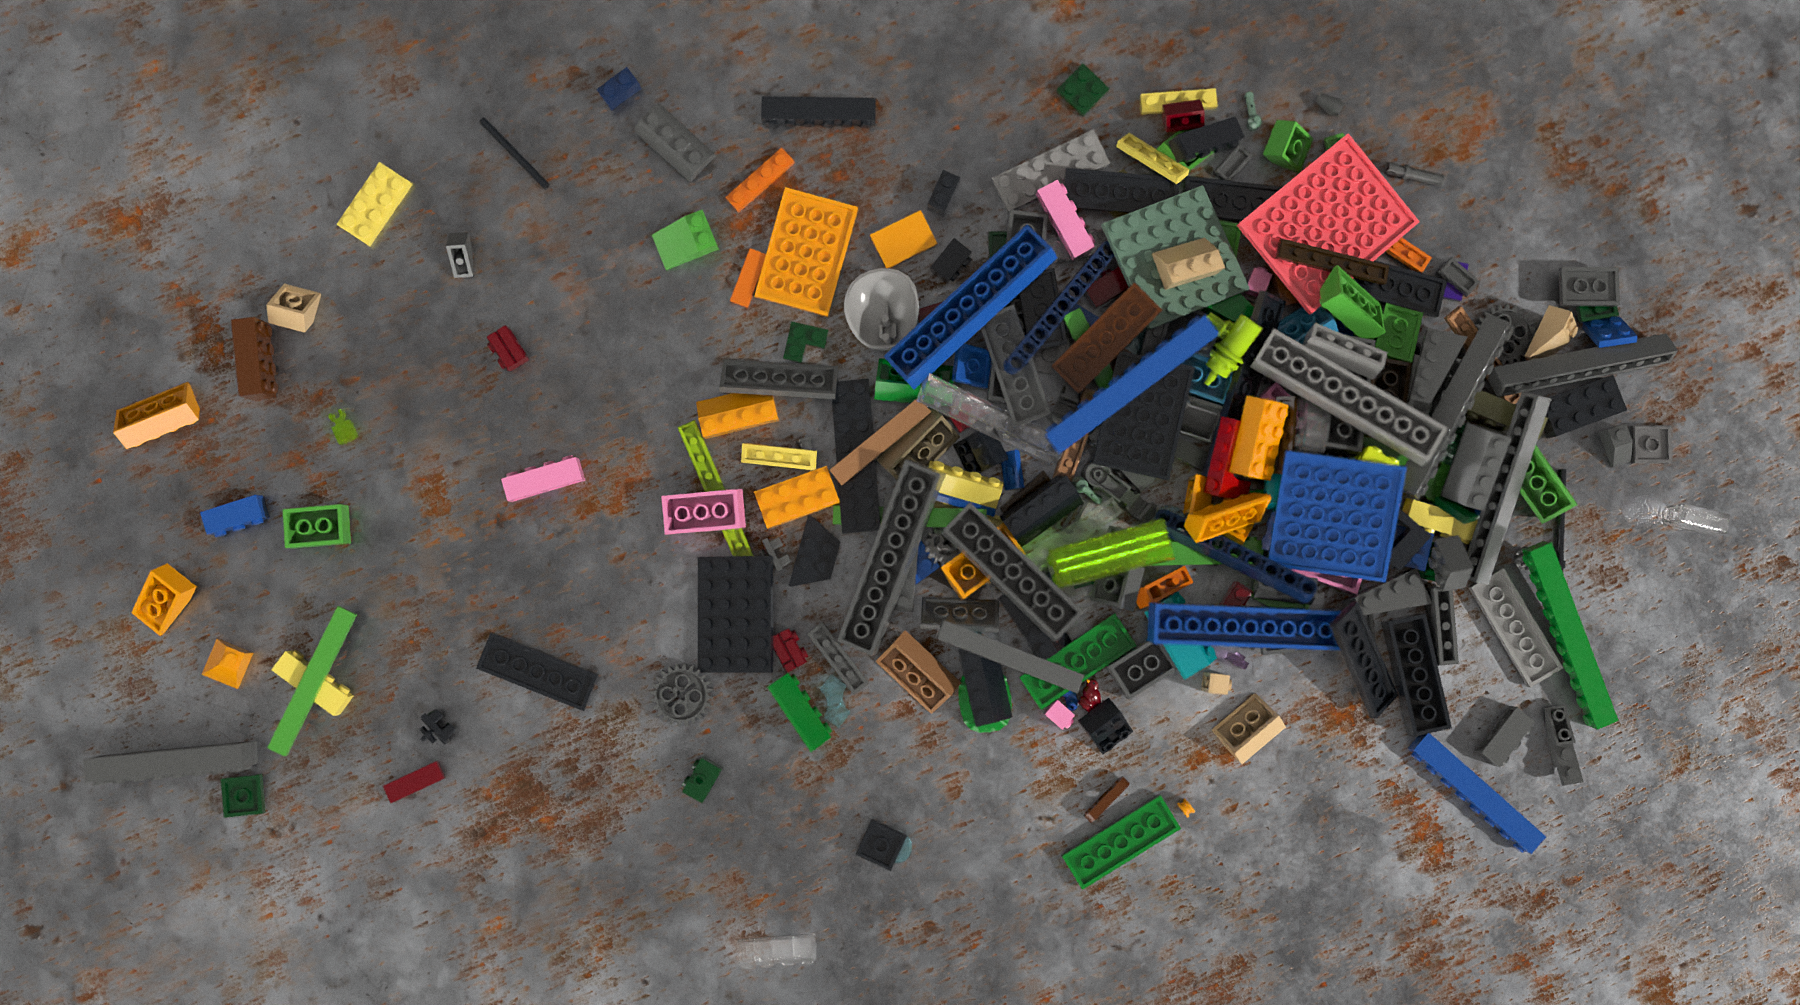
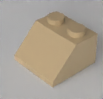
(293, 307)

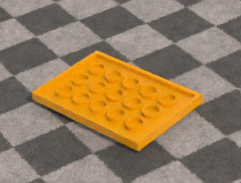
(806, 252)

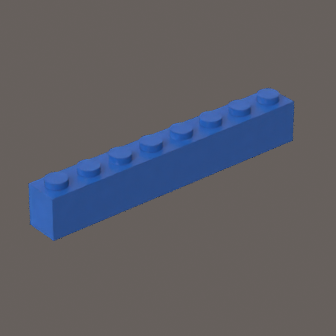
(1477, 793)

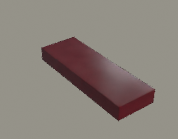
(414, 782)

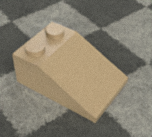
(1552, 334)

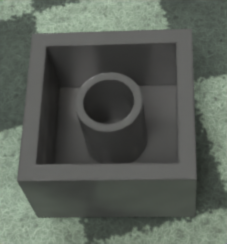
(1450, 563)

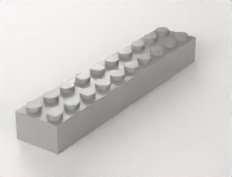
(1349, 397)

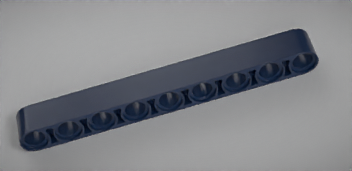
(1054, 313)
(1241, 563)

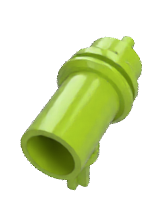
(1236, 340)

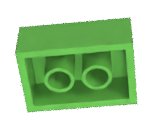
(316, 526)

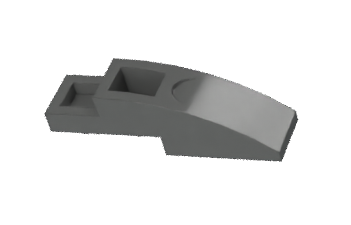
(1561, 746)

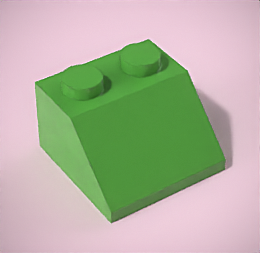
(1288, 145)

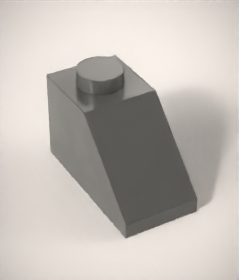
(460, 254)
(1617, 444)

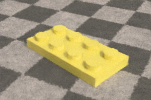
(374, 204)

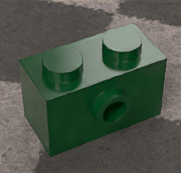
(702, 779)

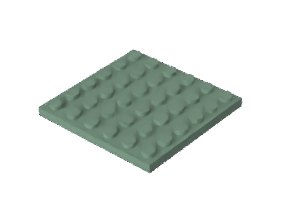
(1167, 225)

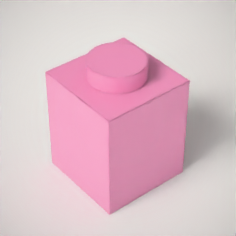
(1258, 280)
(1059, 714)

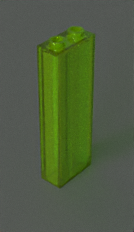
(1110, 554)

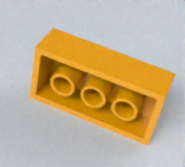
(1258, 438)
(797, 497)

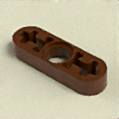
(1106, 799)

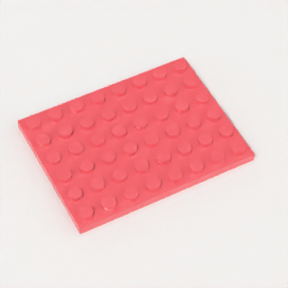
(1330, 205)

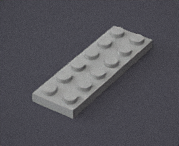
(1020, 184)
(1516, 628)

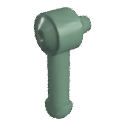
(1254, 121)
(1081, 486)

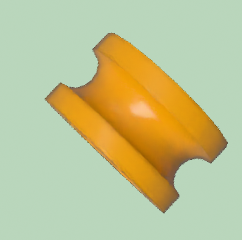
(1185, 807)

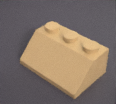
(1187, 263)
(1248, 728)

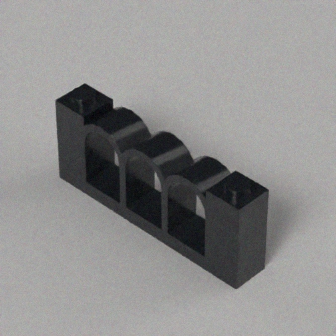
(1408, 542)

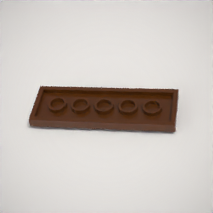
(1106, 338)

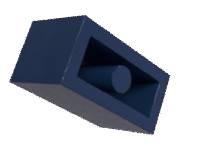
(619, 88)

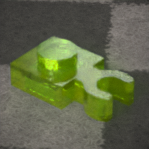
(344, 430)

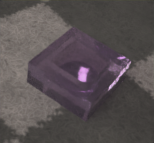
(1237, 659)

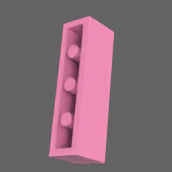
(1065, 219)
(543, 479)

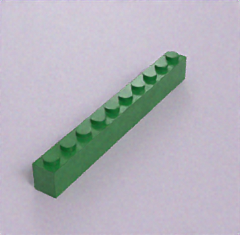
(1569, 635)

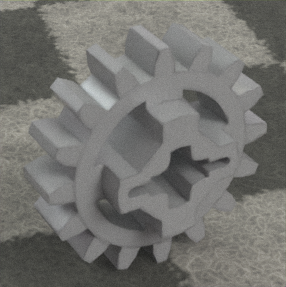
(944, 548)

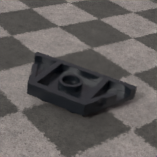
(815, 554)

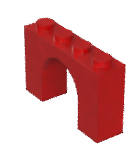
(1219, 479)

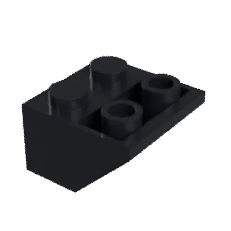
(980, 452)
(1105, 726)

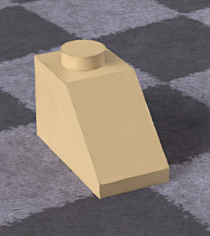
(1216, 683)

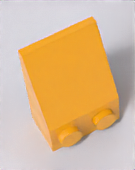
(163, 598)

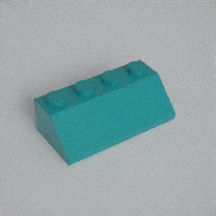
(1187, 658)

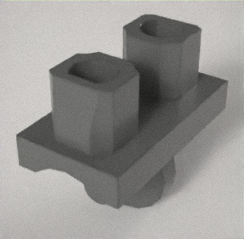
(771, 545)

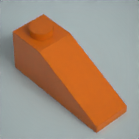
(1163, 587)

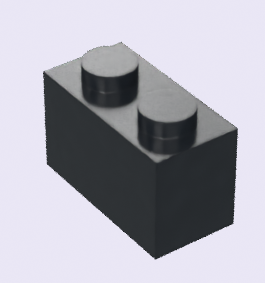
(943, 193)
(951, 261)

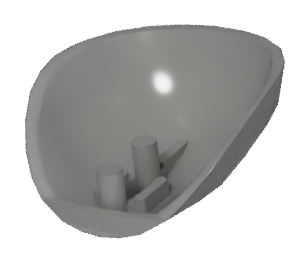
(881, 307)

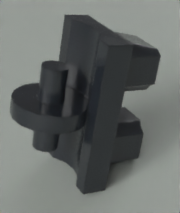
(430, 721)

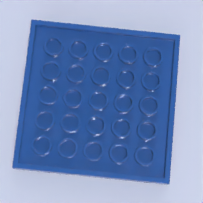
(1336, 515)

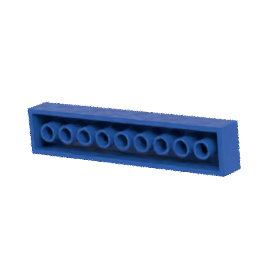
(971, 306)
(1134, 382)
(1241, 626)

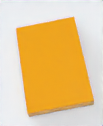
(903, 239)

